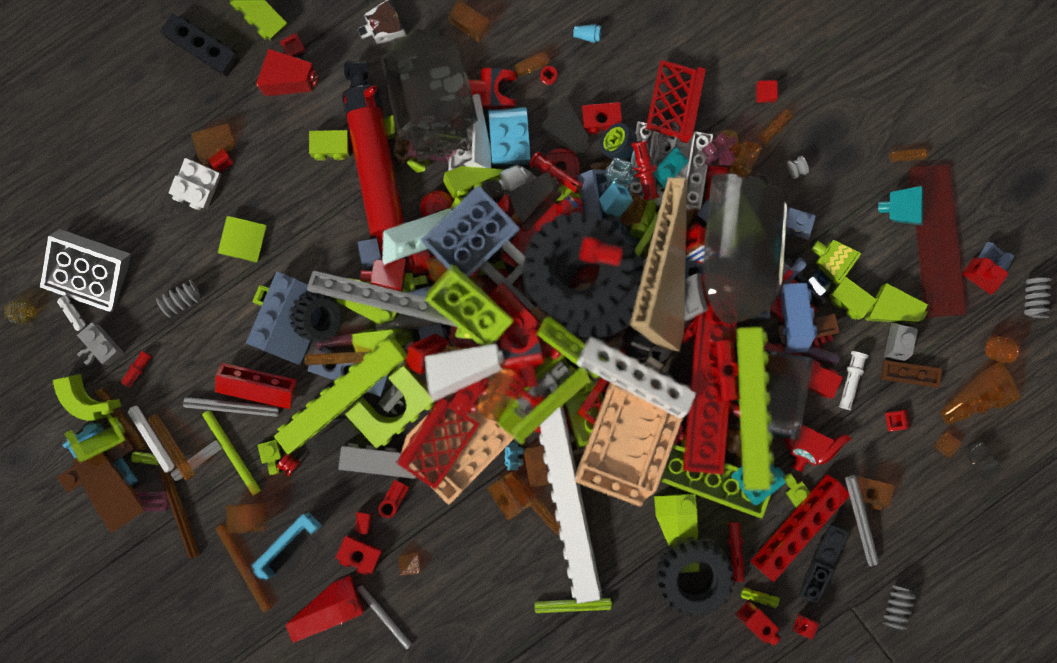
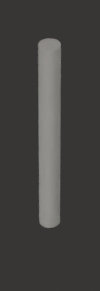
(384, 617)

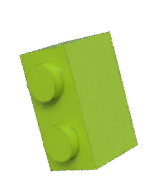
(329, 144)
(852, 299)

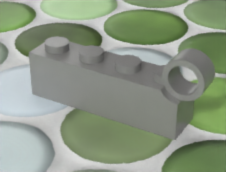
(371, 461)

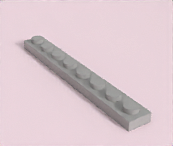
(375, 296)

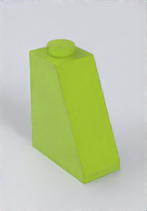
(896, 306)
(369, 339)

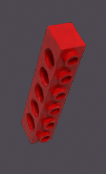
(800, 527)

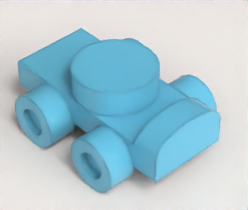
(511, 456)

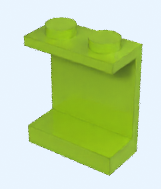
(97, 442)

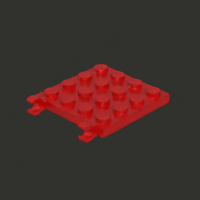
(518, 329)

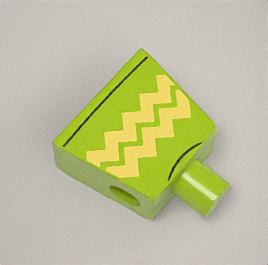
(835, 259)

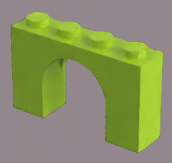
(379, 428)

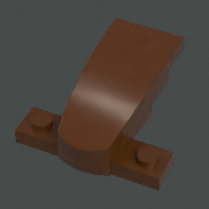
(106, 485)

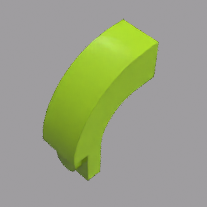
(78, 403)

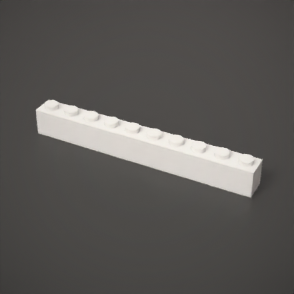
(570, 508)

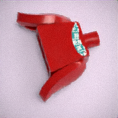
(813, 447)

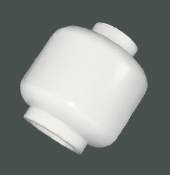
(512, 178)

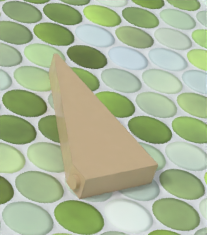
(662, 289)

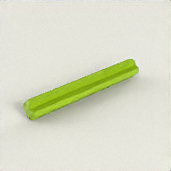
(572, 605)

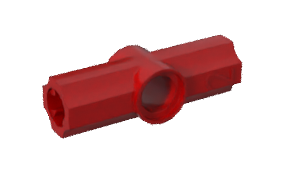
(726, 356)

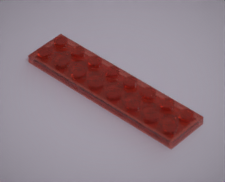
(938, 243)

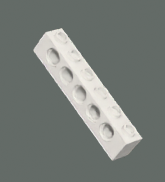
(625, 379)

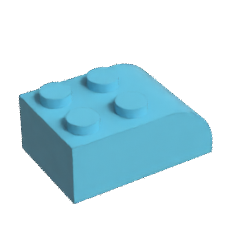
(509, 137)

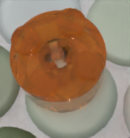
(246, 518)

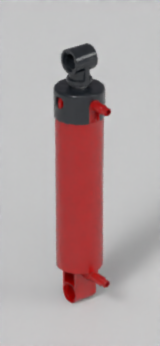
(371, 152)

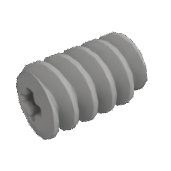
(1037, 297)
(179, 299)
(899, 608)

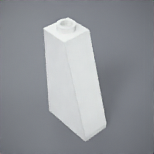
(461, 368)

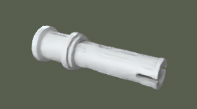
(854, 372)

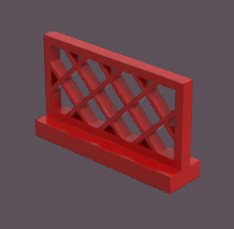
(689, 108)
(422, 434)

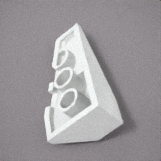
(479, 143)

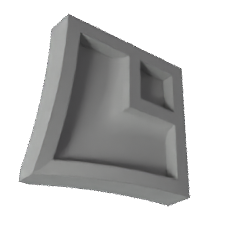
(694, 297)

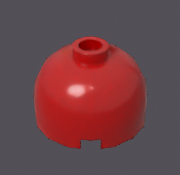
(435, 202)

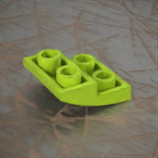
(241, 239)

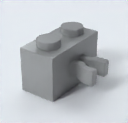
(99, 344)

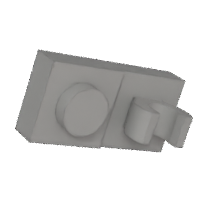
(390, 399)

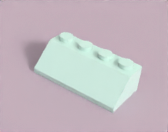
(406, 238)

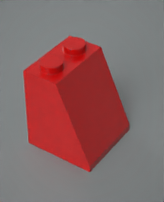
(286, 75)

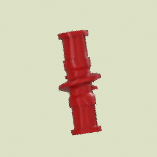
(645, 170)

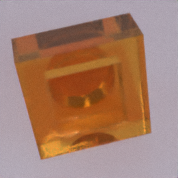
(947, 444)

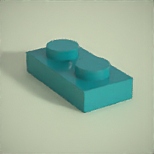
(670, 167)

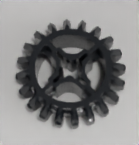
(639, 347)

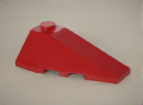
(331, 607)

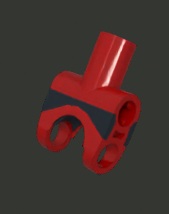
(488, 88)
(524, 358)

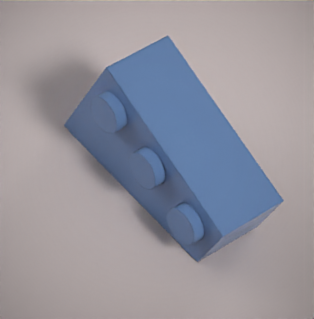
(797, 317)

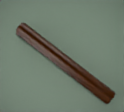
(179, 514)

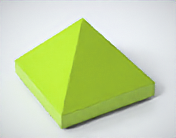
(418, 166)

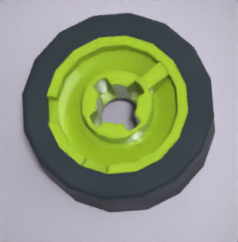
(617, 141)

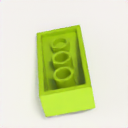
(468, 307)

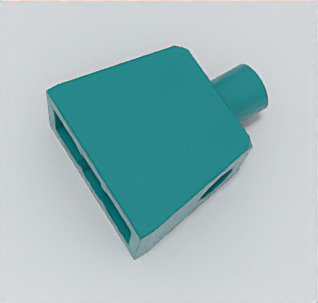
(905, 206)

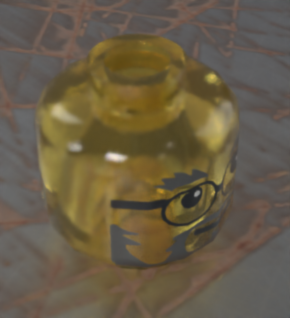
(20, 311)

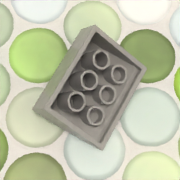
(84, 269)

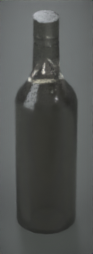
(405, 323)

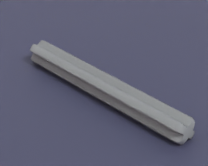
(227, 406)
(862, 520)

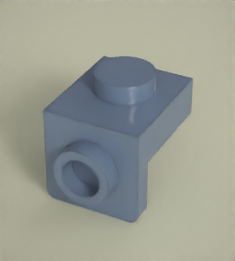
(997, 255)

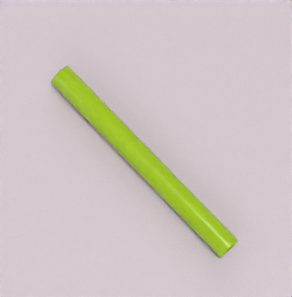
(231, 452)

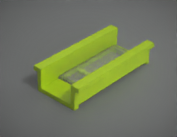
(521, 422)

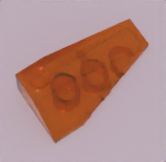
(988, 390)

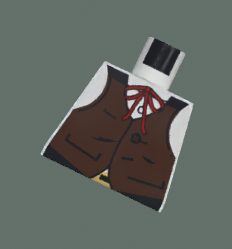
(382, 23)

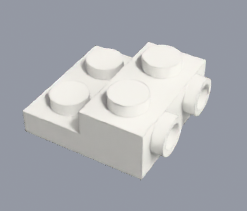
(194, 184)

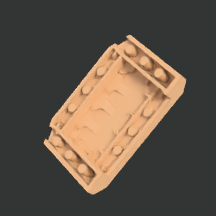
(627, 446)
(476, 455)

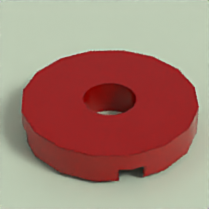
(568, 158)

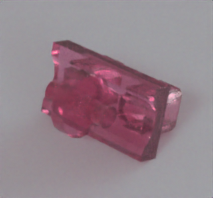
(712, 153)

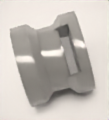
(797, 167)

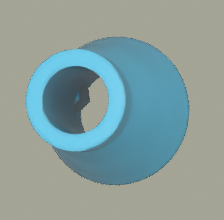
(588, 32)

